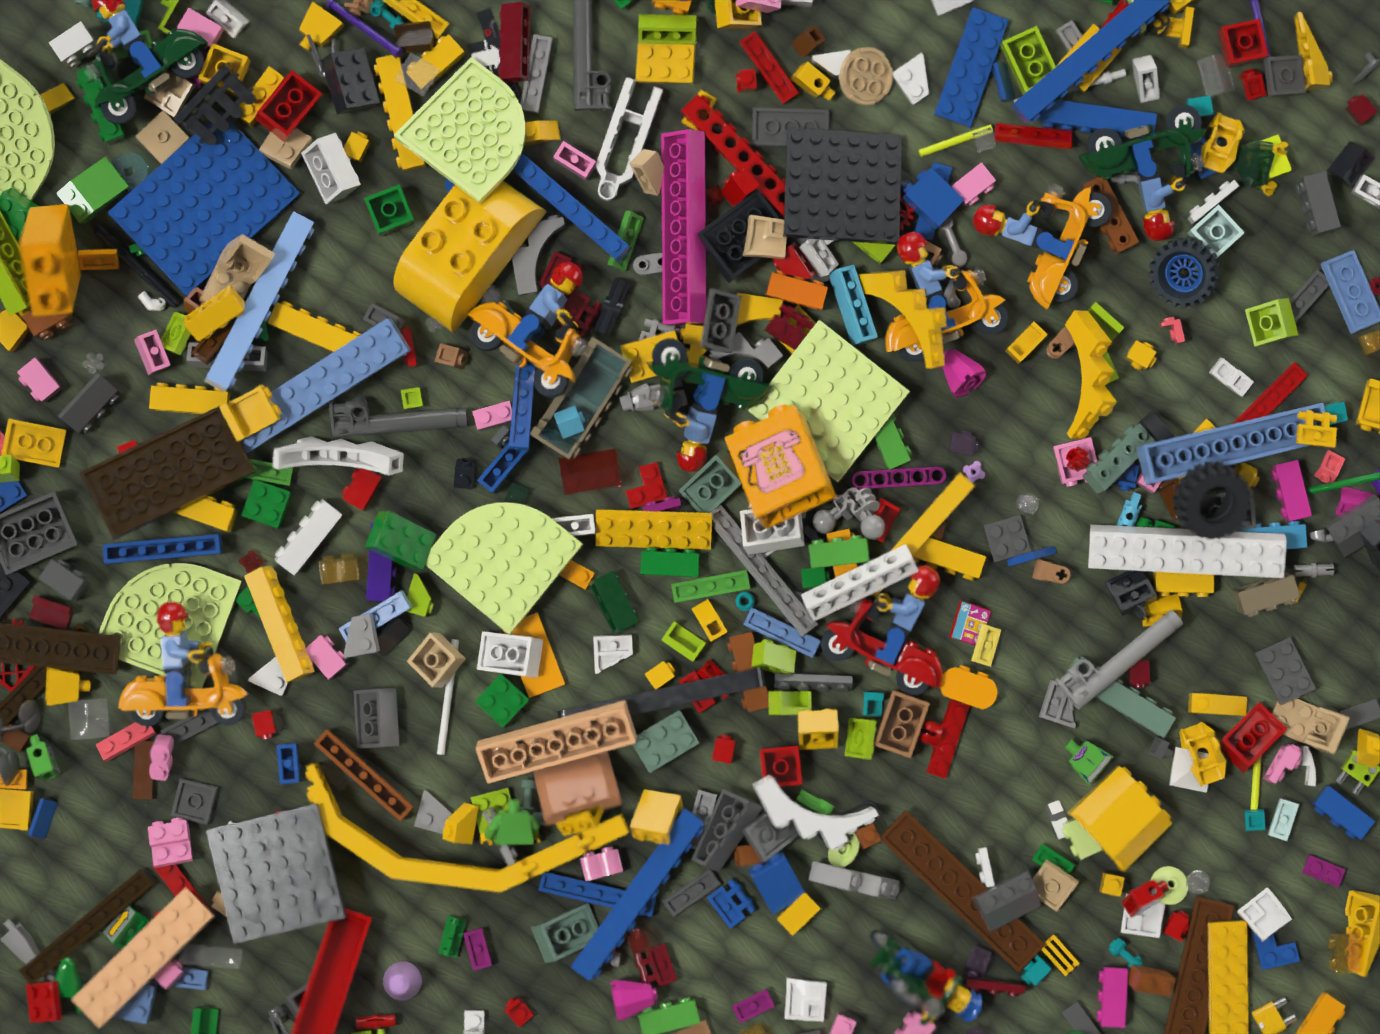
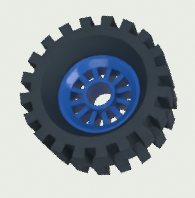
(1171, 289)

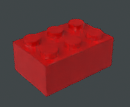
(288, 106)

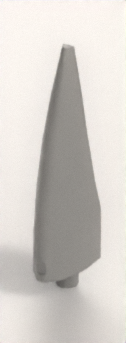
(22, 945)

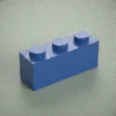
(501, 468)
(1342, 813)

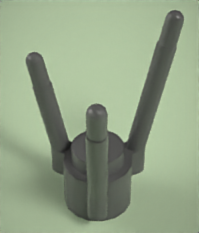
(316, 57)
(278, 1016)

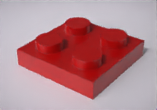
(43, 1001)

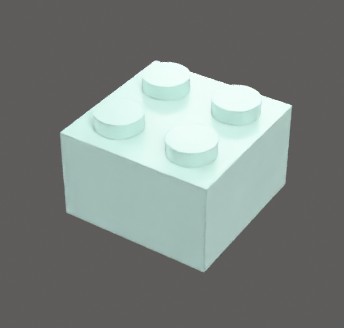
(1217, 231)

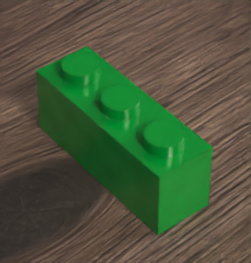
(669, 563)

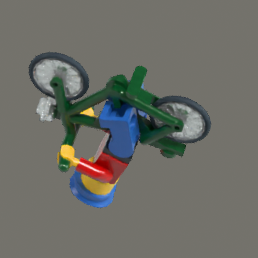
(922, 981)

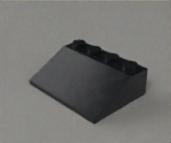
(727, 236)

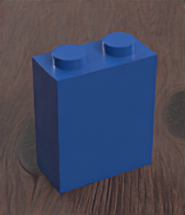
(932, 197)
(776, 882)

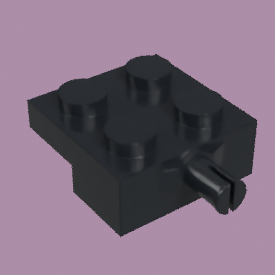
(1131, 592)

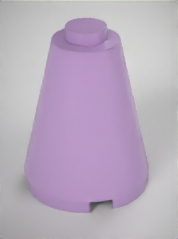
(402, 980)

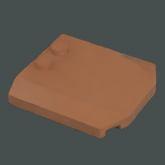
(576, 786)

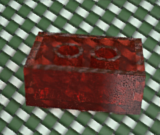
(590, 472)

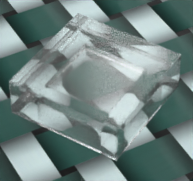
(984, 139)

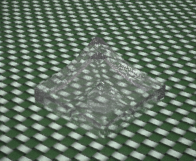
(88, 719)

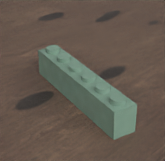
(1132, 705)

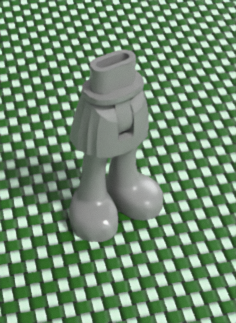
(638, 397)

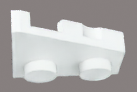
(913, 79)
(611, 649)
(270, 678)

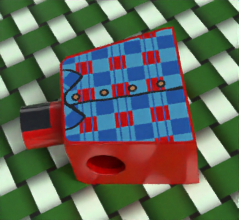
(1144, 897)

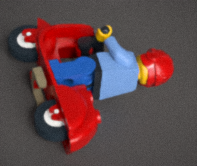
(914, 665)

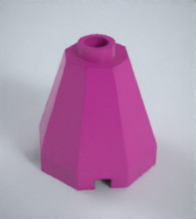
(962, 373)
(631, 998)

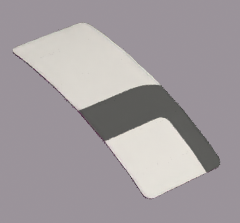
(1057, 817)

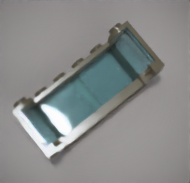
(596, 380)

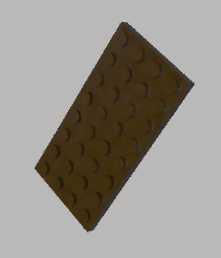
(166, 473)

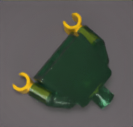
(1255, 162)

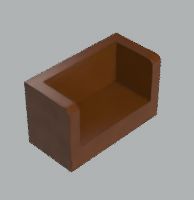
(1166, 492)

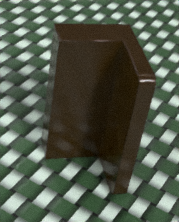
(415, 36)

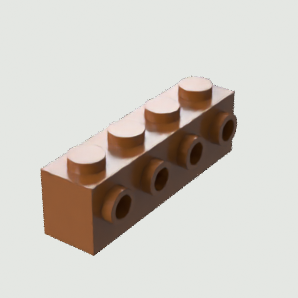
(1117, 227)

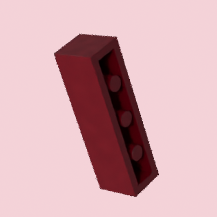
(514, 42)

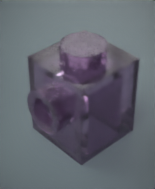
(963, 443)

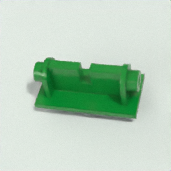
(452, 936)

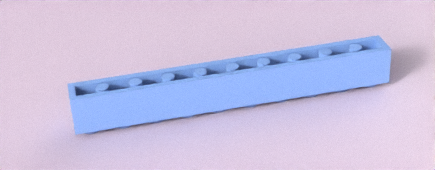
(258, 303)

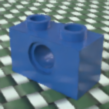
(289, 763)

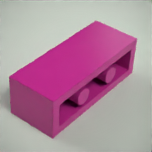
(1291, 491)
(1112, 997)

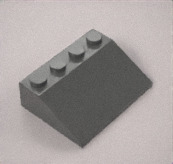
(34, 532)

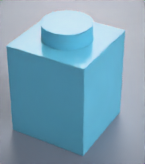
(569, 421)

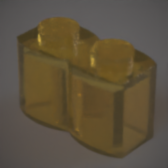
(339, 570)

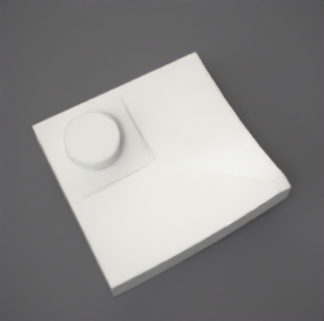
(1180, 771)
(1264, 914)
(1146, 923)
(805, 999)

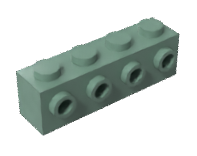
(1117, 458)

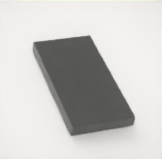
(771, 124)

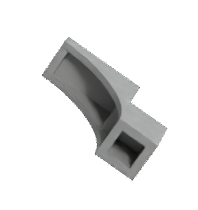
(764, 352)

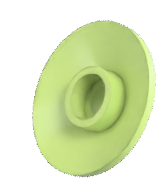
(846, 854)
(1179, 891)

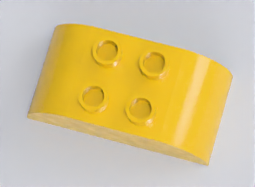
(464, 251)

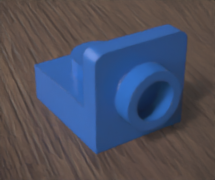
(1127, 479)

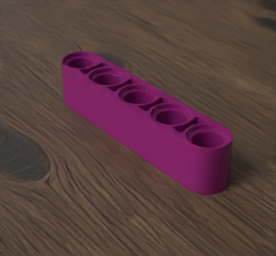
(906, 473)

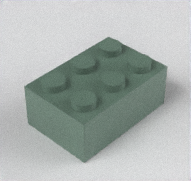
(664, 741)

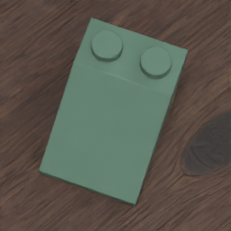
(712, 483)
(565, 933)

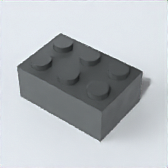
(1317, 204)

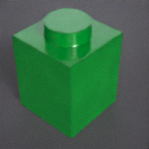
(814, 577)

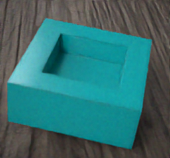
(1254, 820)

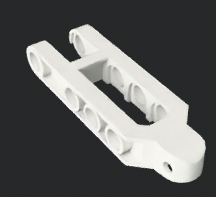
(609, 182)

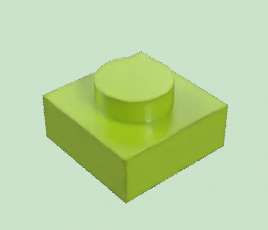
(412, 398)

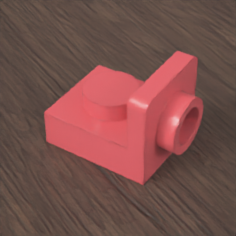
(1176, 332)
(1329, 467)

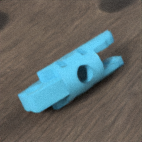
(1130, 507)

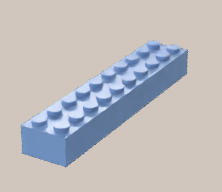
(332, 378)
(1223, 444)

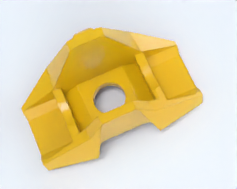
(1217, 157)
(1214, 765)

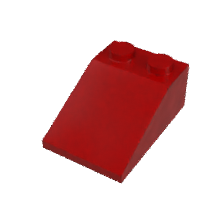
(1251, 737)

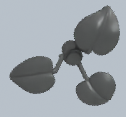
(9, 762)

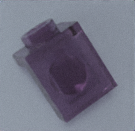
(977, 962)

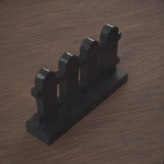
(218, 94)

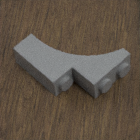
(526, 258)
(854, 880)

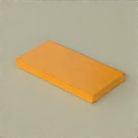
(549, 672)

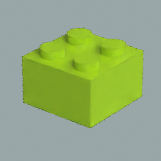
(1271, 322)

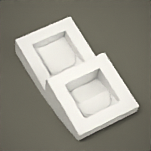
(1231, 377)
(1307, 760)

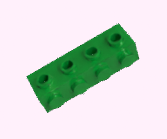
(109, 131)

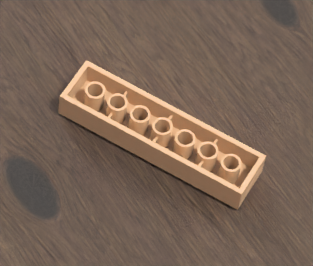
(556, 741)
(143, 958)

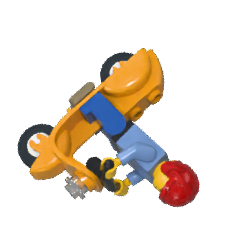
(1051, 277)
(984, 310)
(497, 326)
(152, 696)

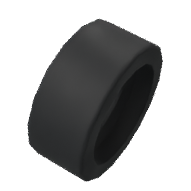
(1156, 427)

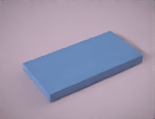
(1351, 291)

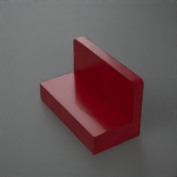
(50, 612)

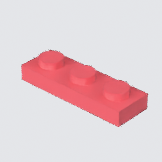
(124, 740)

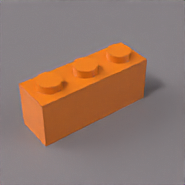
(796, 290)

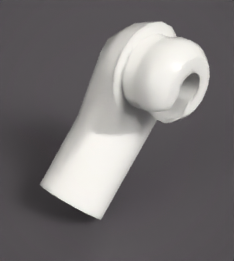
(950, 296)
(152, 304)

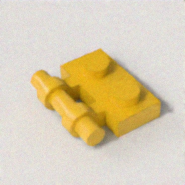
(1316, 435)

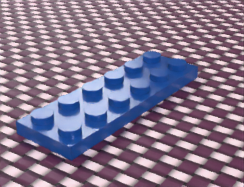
(971, 67)

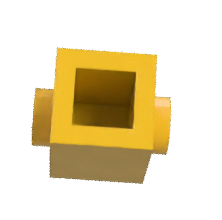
(1141, 355)

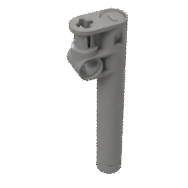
(1086, 686)

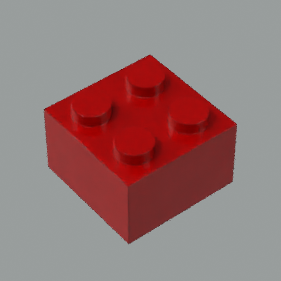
(1243, 43)
(782, 765)

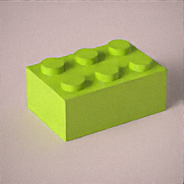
(1028, 58)

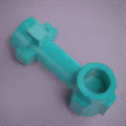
(379, 7)
(1117, 948)

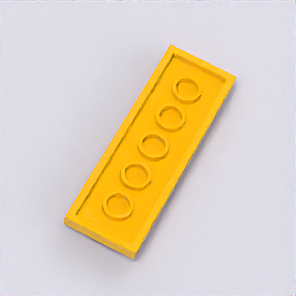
(653, 529)
(1228, 977)

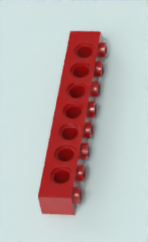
(691, 113)

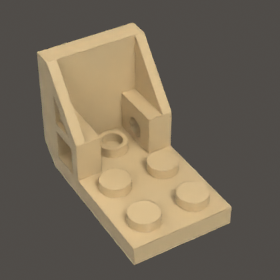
(238, 266)
(1311, 724)

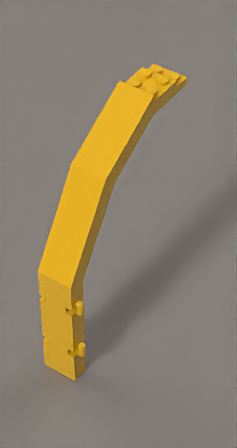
(450, 873)

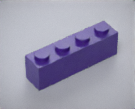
(380, 577)

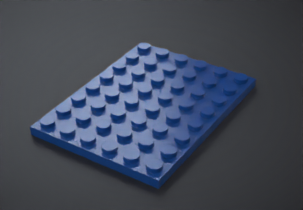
(202, 203)

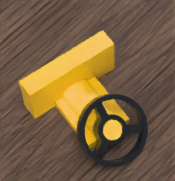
(1173, 26)

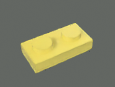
(986, 645)

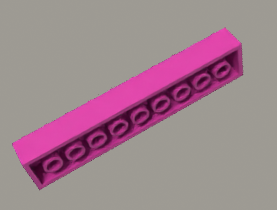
(681, 221)

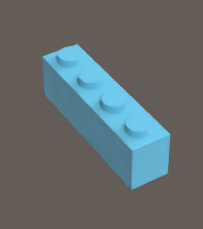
(853, 305)

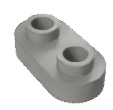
(652, 265)

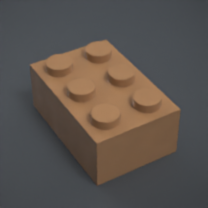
(901, 724)

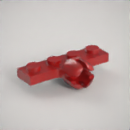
(944, 737)

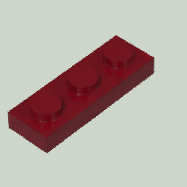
(994, 986)

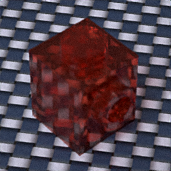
(638, 941)

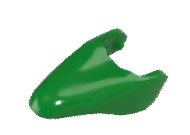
(68, 980)

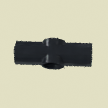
(612, 307)

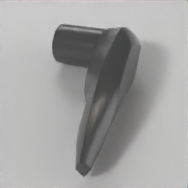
(1373, 63)

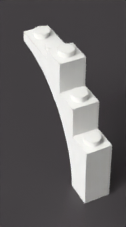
(339, 452)
(831, 827)

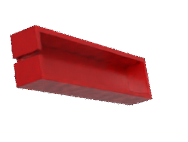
(331, 974)

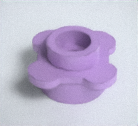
(975, 466)

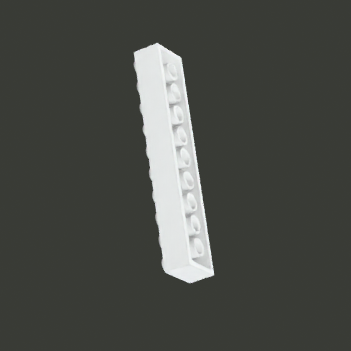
(1186, 552)

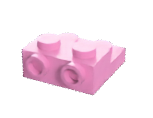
(1067, 475)
(1287, 759)
(170, 842)

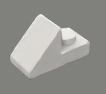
(474, 1022)

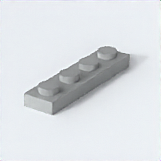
(537, 72)

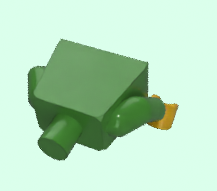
(512, 826)

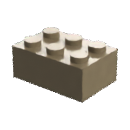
(1265, 594)

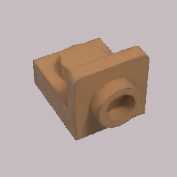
(359, 6)
(934, 251)
(451, 356)

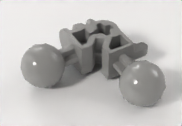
(871, 526)

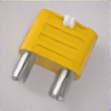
(1269, 1019)

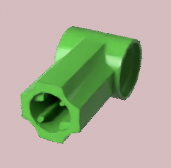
(813, 804)

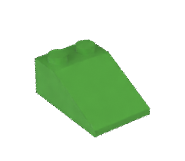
(93, 190)

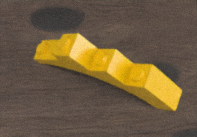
(912, 304)
(751, 309)
(1096, 373)

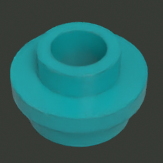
(749, 596)

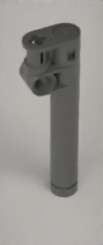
(586, 90)
(352, 422)

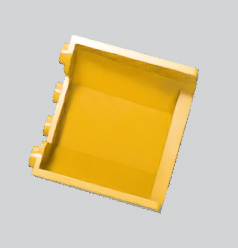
(1121, 816)

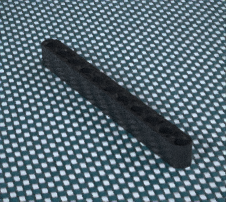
(682, 693)

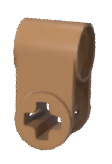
(1063, 340)
(1047, 572)

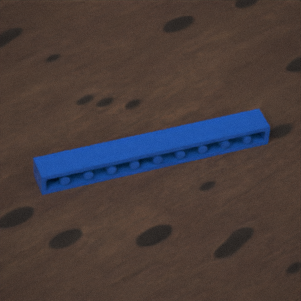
(1086, 57)
(636, 895)

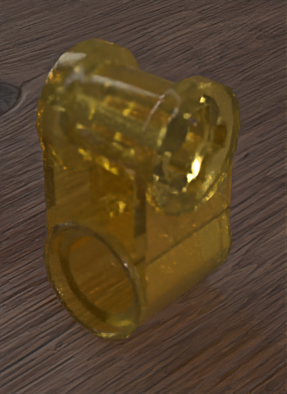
(1370, 342)

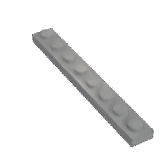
(763, 573)

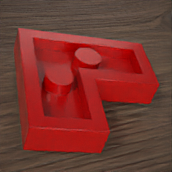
(652, 487)

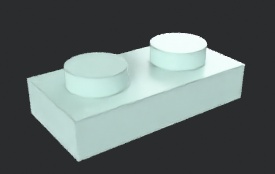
(1283, 819)

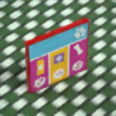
(969, 622)

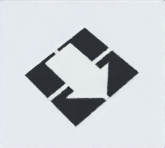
(486, 53)

